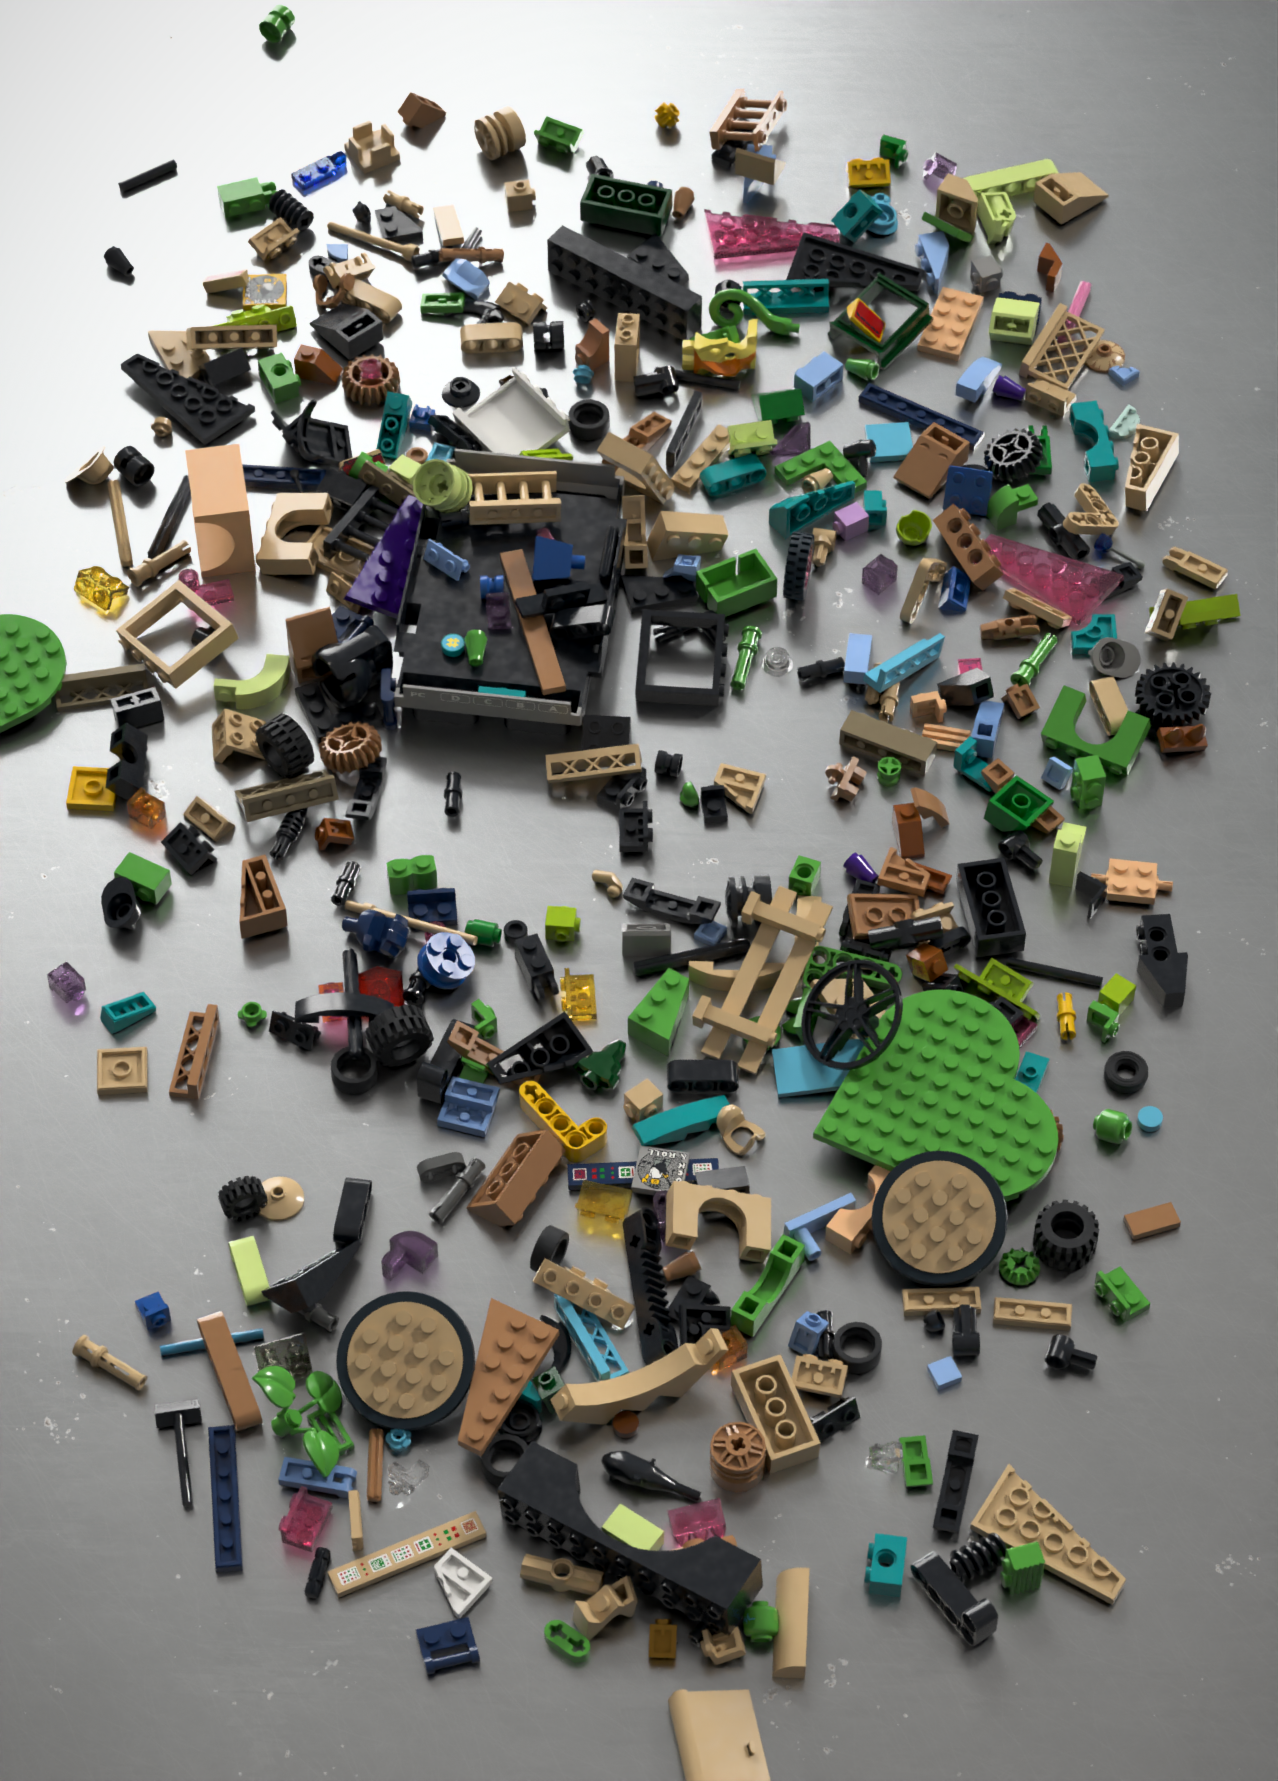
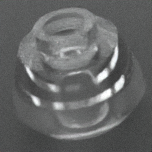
(777, 662)

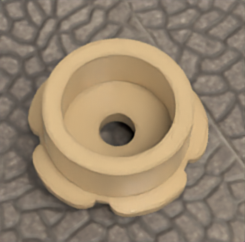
(161, 426)

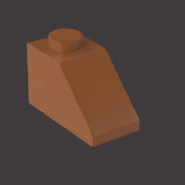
(316, 365)
(908, 830)

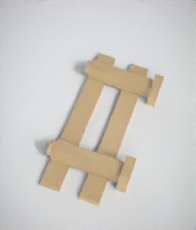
(728, 1019)

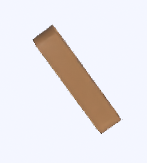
(229, 1371)

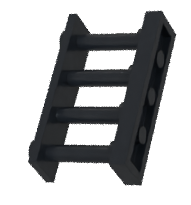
(349, 525)

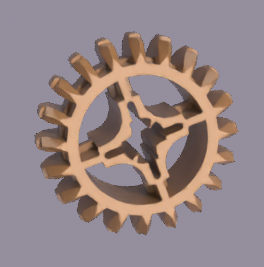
(368, 389)
(350, 747)

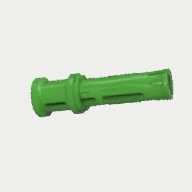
(747, 649)
(1030, 667)

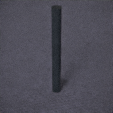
(705, 379)
(1054, 971)

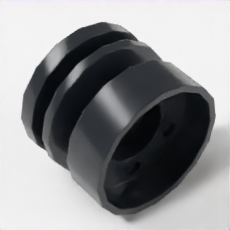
(737, 896)

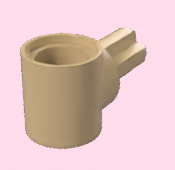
(823, 544)

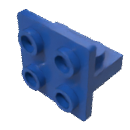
(968, 489)

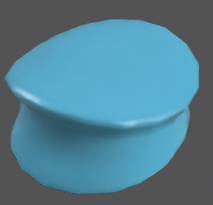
(886, 222)

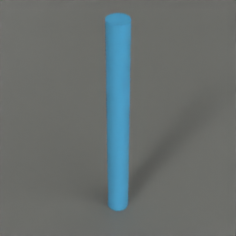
(199, 1344)

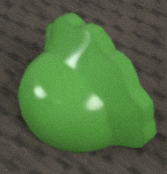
(689, 795)

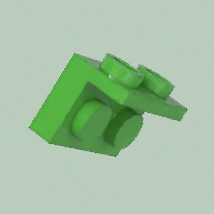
(1121, 1294)

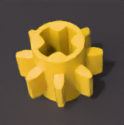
(667, 115)

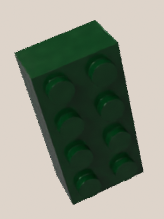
(626, 205)

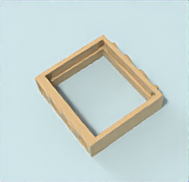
(194, 659)

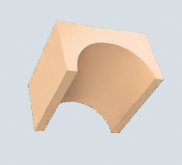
(220, 510)

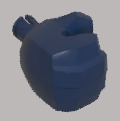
(379, 932)

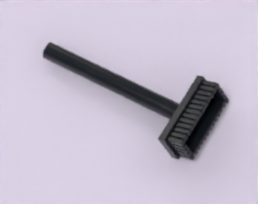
(177, 1415)

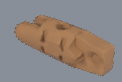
(1010, 628)

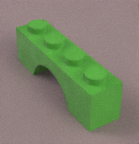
(779, 1271)

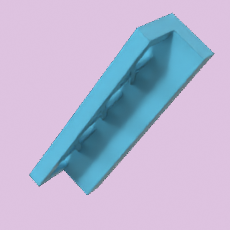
(904, 663)
(585, 1341)

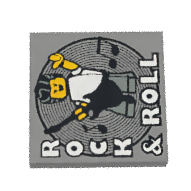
(658, 1169)

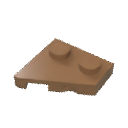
(903, 875)

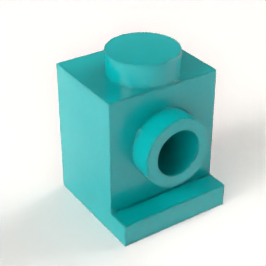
(875, 508)

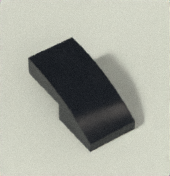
(1130, 575)

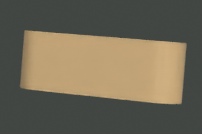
(377, 301)
(491, 337)
(1108, 703)

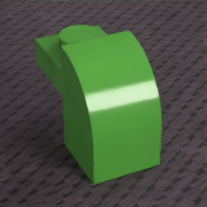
(1006, 504)

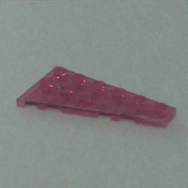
(759, 235)
(1057, 580)

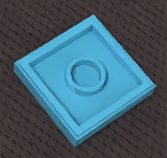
(891, 440)

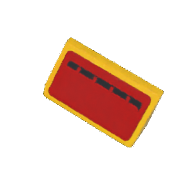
(866, 319)

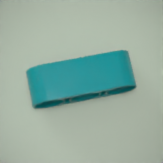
(733, 474)

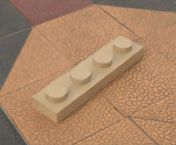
(704, 456)

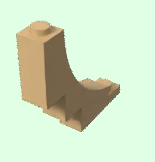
(637, 1390)

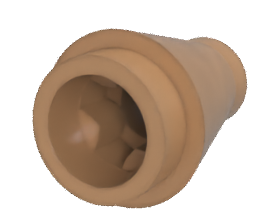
(682, 201)
(682, 1266)

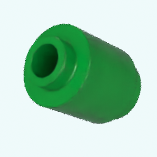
(487, 932)

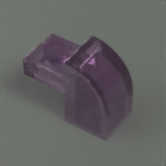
(410, 1249)

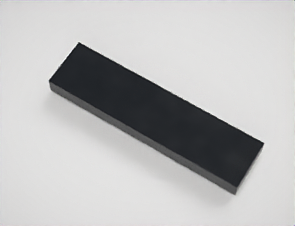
(684, 429)

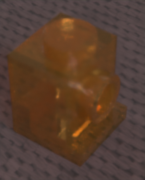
(146, 808)
(736, 1347)

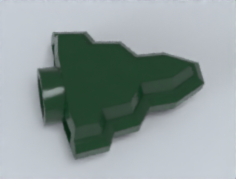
(602, 1066)

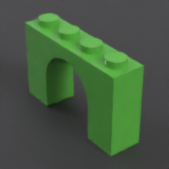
(1115, 754)

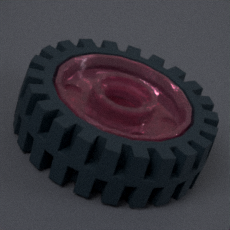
(798, 566)

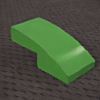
(915, 1461)

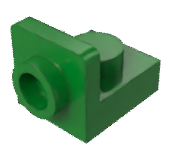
(894, 148)

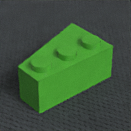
(660, 1011)

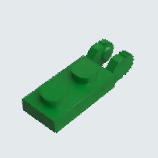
(1046, 463)

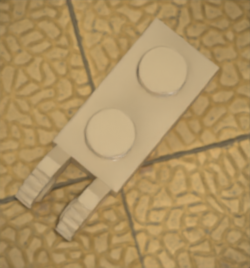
(1195, 567)

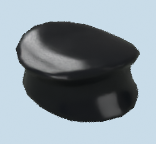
(522, 1422)

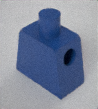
(554, 559)

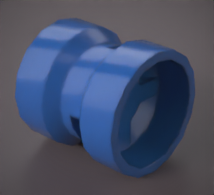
(490, 585)

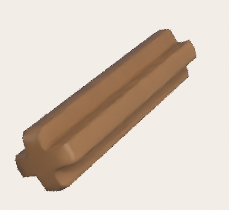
(375, 1464)

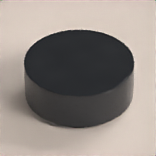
(515, 930)

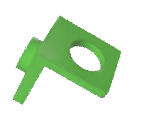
(473, 1071)

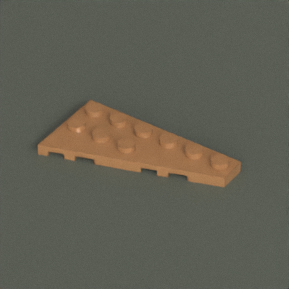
(506, 1362)

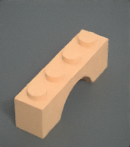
(850, 1227)

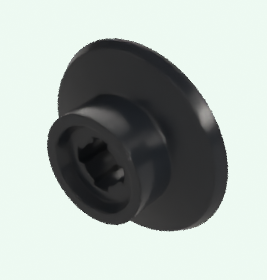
(460, 392)

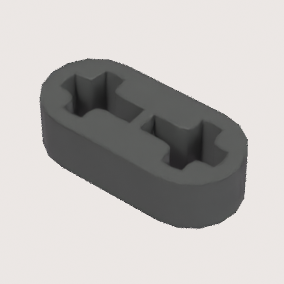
(441, 1166)

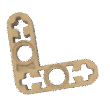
(1097, 518)
(928, 570)

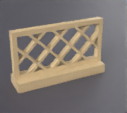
(1044, 344)

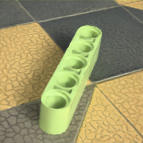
(1013, 179)

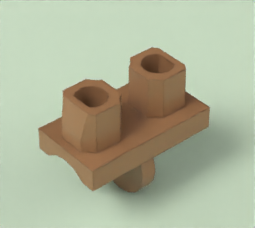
(851, 772)

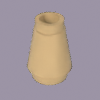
(816, 480)

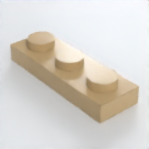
(1035, 607)

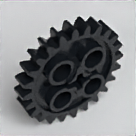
(1158, 700)

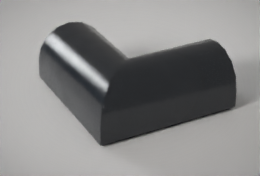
(699, 1319)

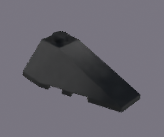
(545, 1050)
(312, 1281)

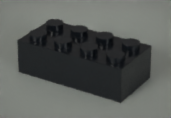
(990, 907)

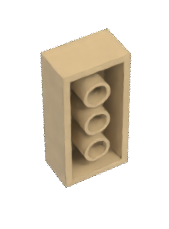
(776, 1410)

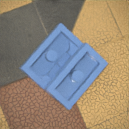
(468, 1106)

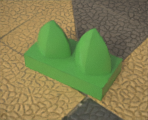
(796, 1006)

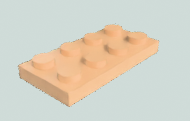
(951, 324)

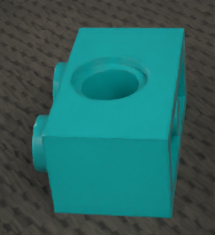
(857, 215)
(889, 1550)

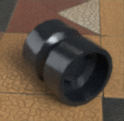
(555, 331)
(134, 466)

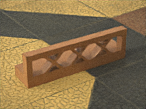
(200, 1055)

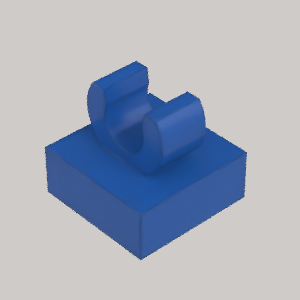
(420, 417)

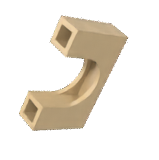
(638, 468)
(287, 513)
(747, 1211)

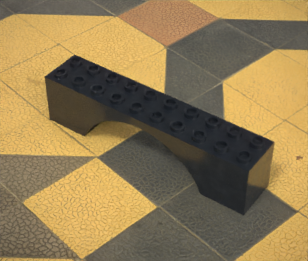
(704, 1581)

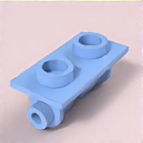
(445, 560)

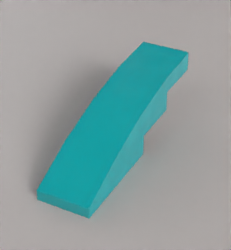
(679, 1121)

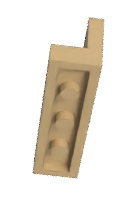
(592, 760)

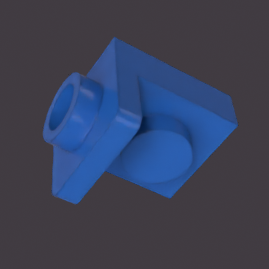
(153, 1310)

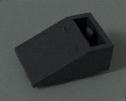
(349, 329)

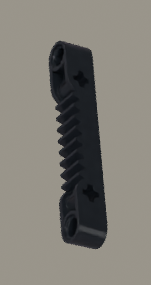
(643, 1251)

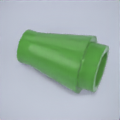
(863, 368)
(475, 645)

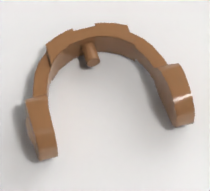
(320, 285)

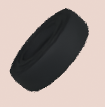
(1126, 1058)

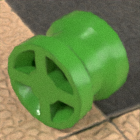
(889, 771)

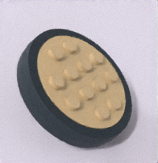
(939, 1218)
(405, 1360)

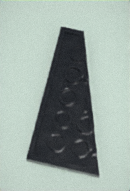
(847, 265)
(189, 401)

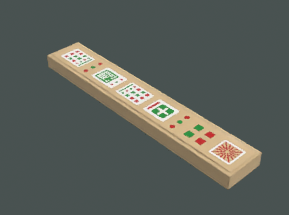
(406, 1554)

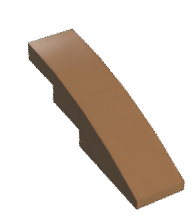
(646, 432)

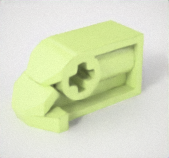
(996, 215)

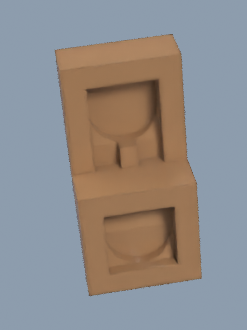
(929, 806)

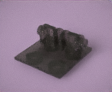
(287, 1353)

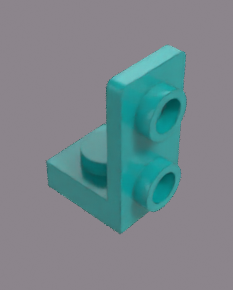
(969, 764)

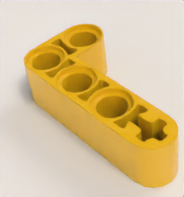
(536, 1101)

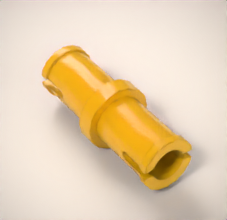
(1066, 1016)

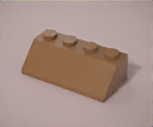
(517, 1178)

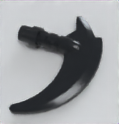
(486, 309)
(562, 1345)

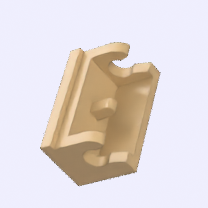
(354, 266)

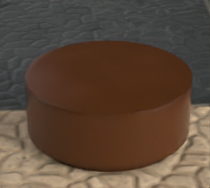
(625, 1424)

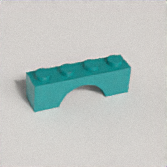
(1088, 422)

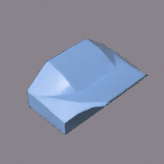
(467, 277)
(685, 566)

